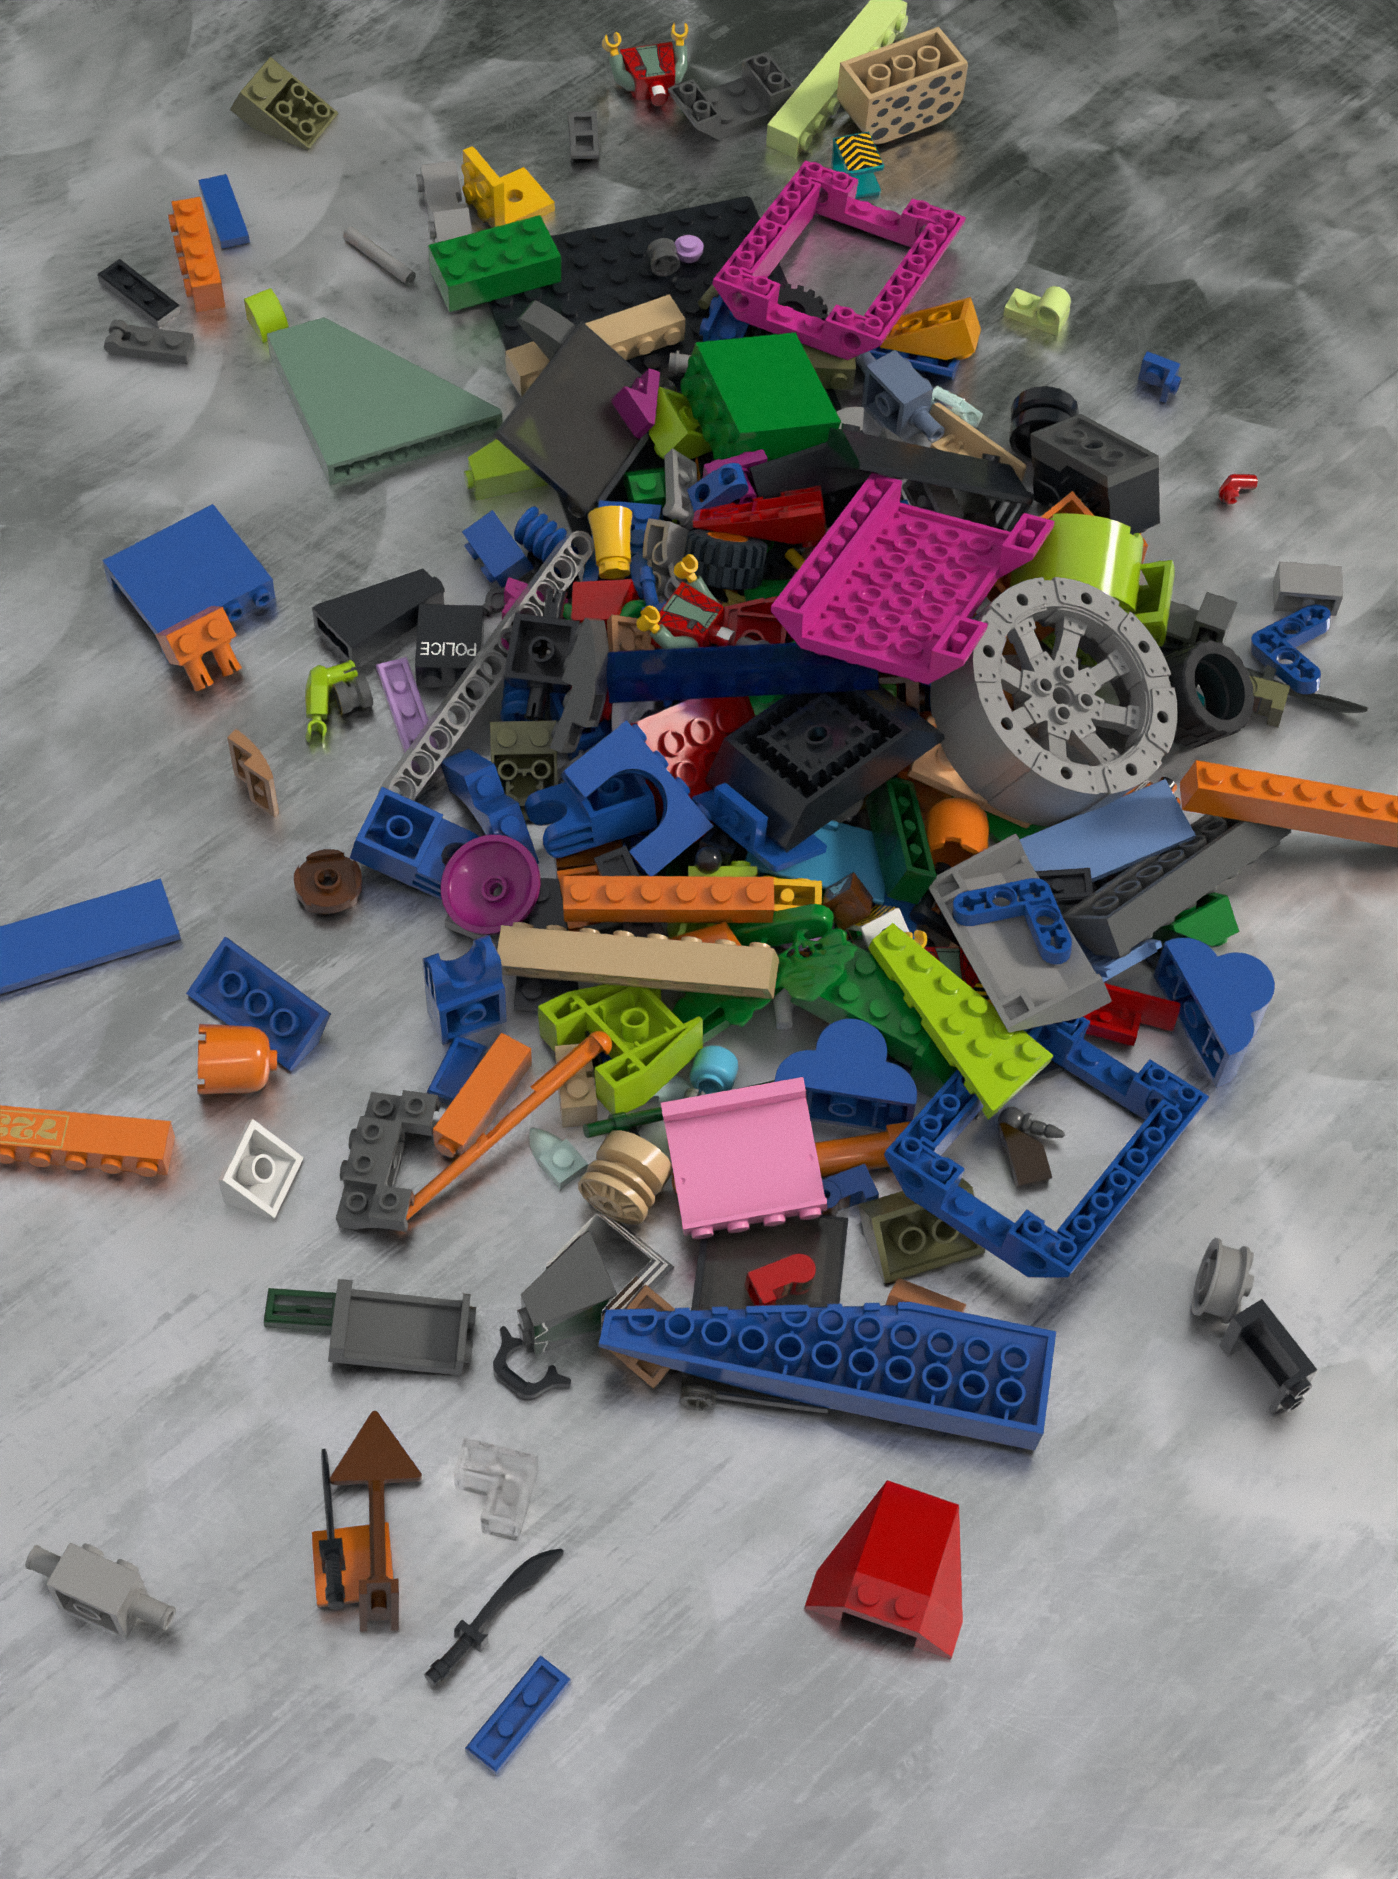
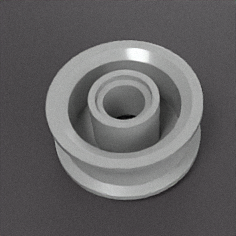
(1222, 1281)

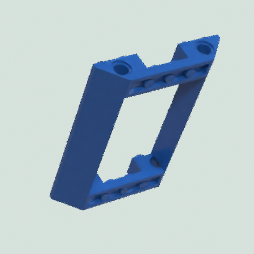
(1030, 1245)

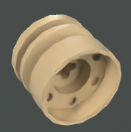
(625, 1177)

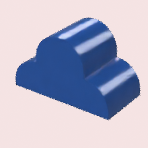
(1219, 1001)
(851, 1080)

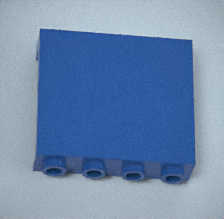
(188, 570)

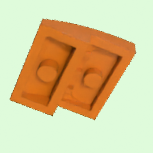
(357, 1561)

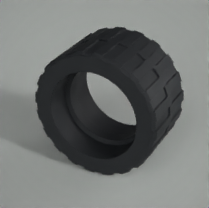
(1224, 687)

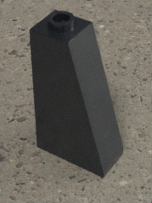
(376, 615)

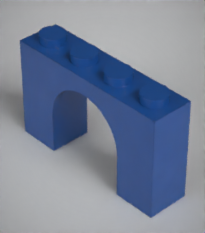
(627, 753)

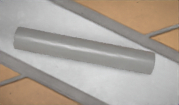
(379, 255)

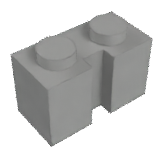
(1307, 584)

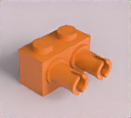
(192, 637)

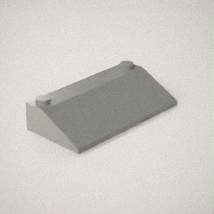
(1004, 954)

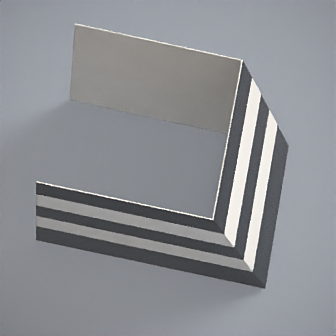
(650, 1275)

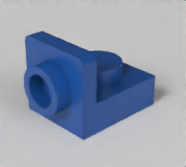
(1161, 373)

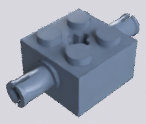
(898, 396)

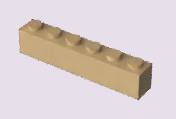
(627, 332)

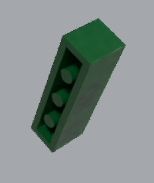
(900, 840)

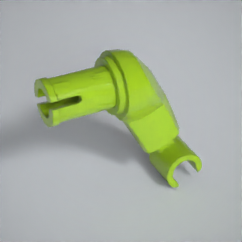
(317, 693)

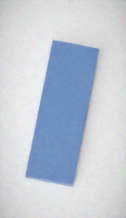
(1113, 835)

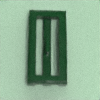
(293, 1322)

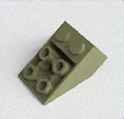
(283, 107)
(523, 757)

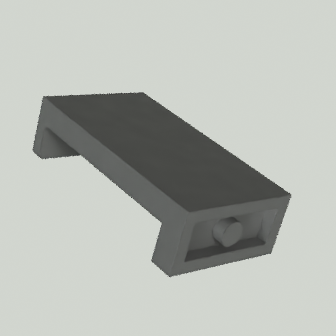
(400, 1330)

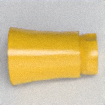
(612, 540)

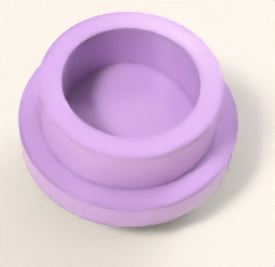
(689, 248)

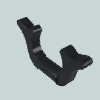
(524, 1389)

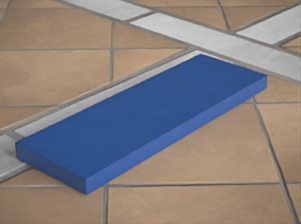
(85, 935)

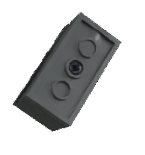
(1101, 468)

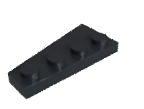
(547, 911)

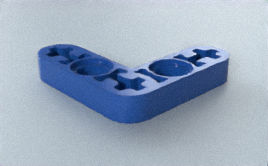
(1273, 644)
(1029, 906)

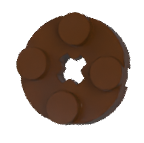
(332, 898)

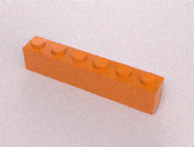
(668, 899)

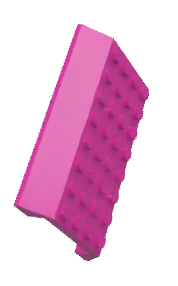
(901, 584)

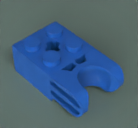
(640, 516)
(610, 813)
(408, 841)
(466, 991)

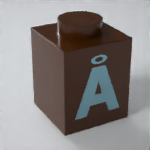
(848, 901)

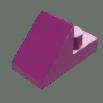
(639, 403)

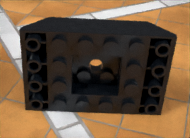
(811, 782)

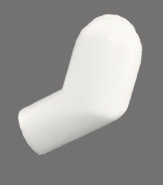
(783, 1010)

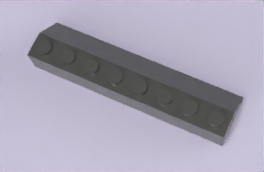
(1166, 884)

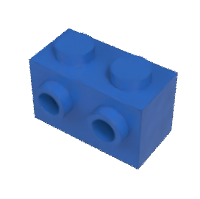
(497, 550)

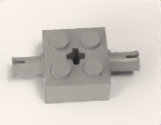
(99, 1589)

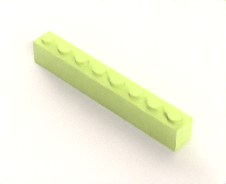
(816, 97)

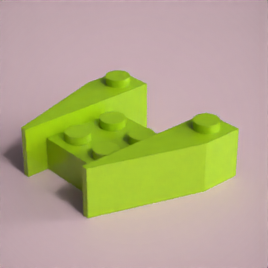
(645, 1036)

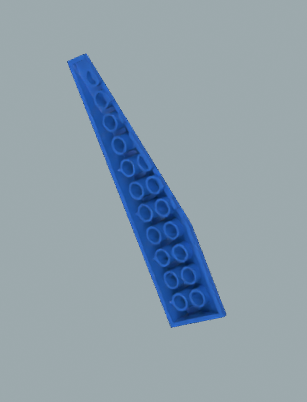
(867, 1360)

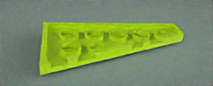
(961, 1022)

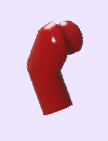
(1233, 484)

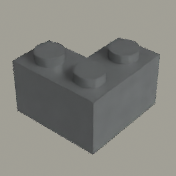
(1210, 622)

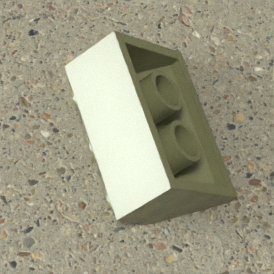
(910, 1238)

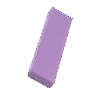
(404, 702)

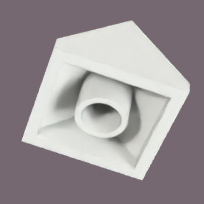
(259, 1171)

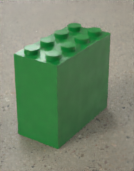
(757, 396)

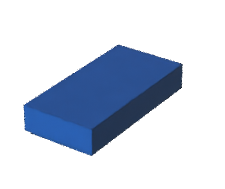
(456, 1068)

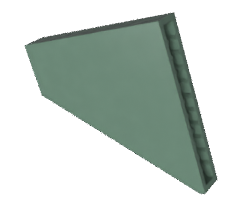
(370, 405)

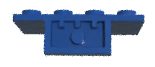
(749, 827)

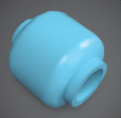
(714, 1069)

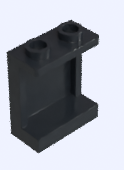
(1274, 1351)

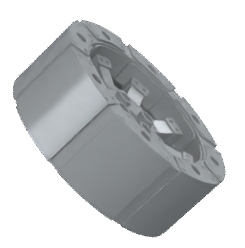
(1056, 704)

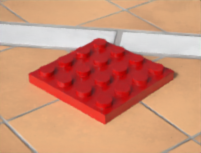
(692, 735)

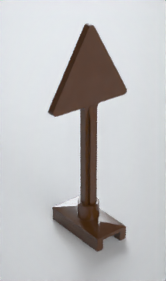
(376, 1460)

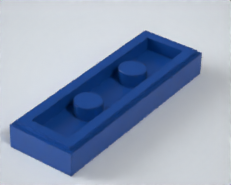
(224, 211)
(518, 1715)

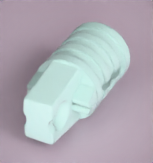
(960, 406)

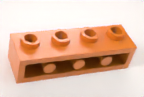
(198, 254)

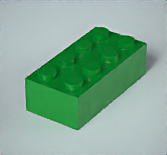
(494, 263)
(870, 996)

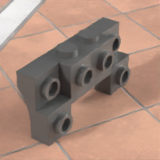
(374, 1160)

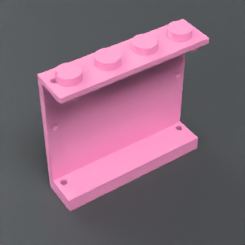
(744, 1158)

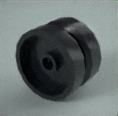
(1037, 410)

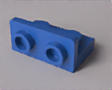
(722, 323)

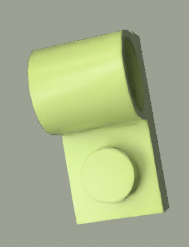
(1041, 313)

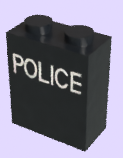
(447, 642)

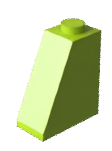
(498, 472)

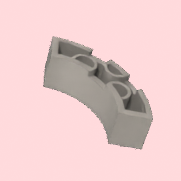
(441, 196)
(663, 549)

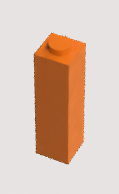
(482, 1096)

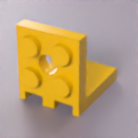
(492, 193)

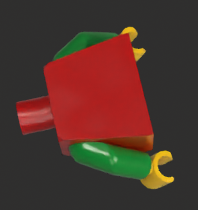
(602, 599)

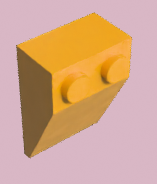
(937, 332)

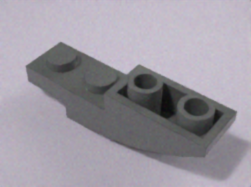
(545, 327)
(587, 674)

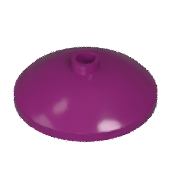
(476, 873)

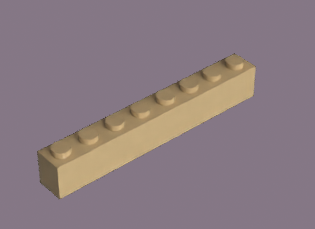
(638, 960)

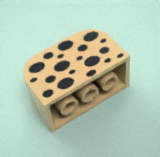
(903, 85)

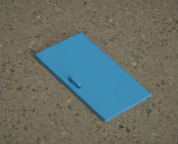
(847, 851)

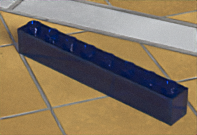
(730, 673)

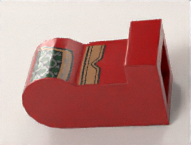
(780, 1279)

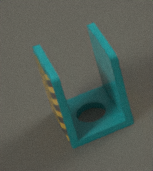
(859, 159)

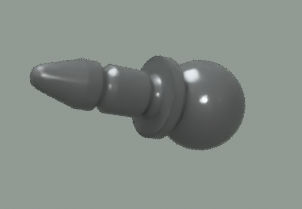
(1024, 1123)

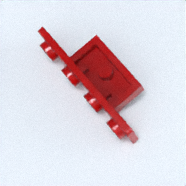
(1129, 1008)

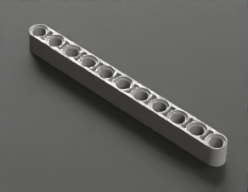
(475, 674)

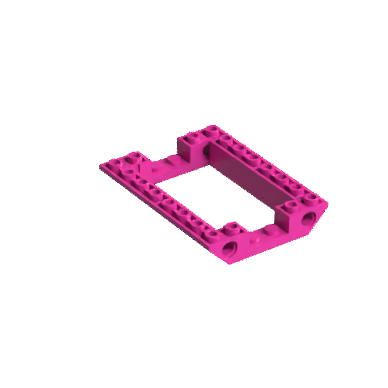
(822, 191)

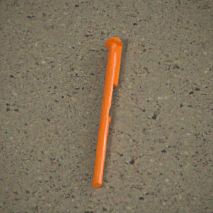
(543, 1089)

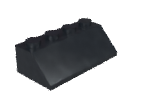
(806, 470)

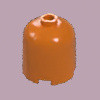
(956, 830)
(233, 1059)

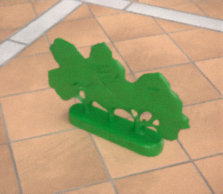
(801, 976)

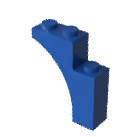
(480, 789)

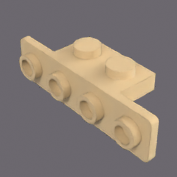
(966, 440)

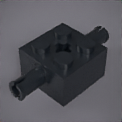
(530, 639)

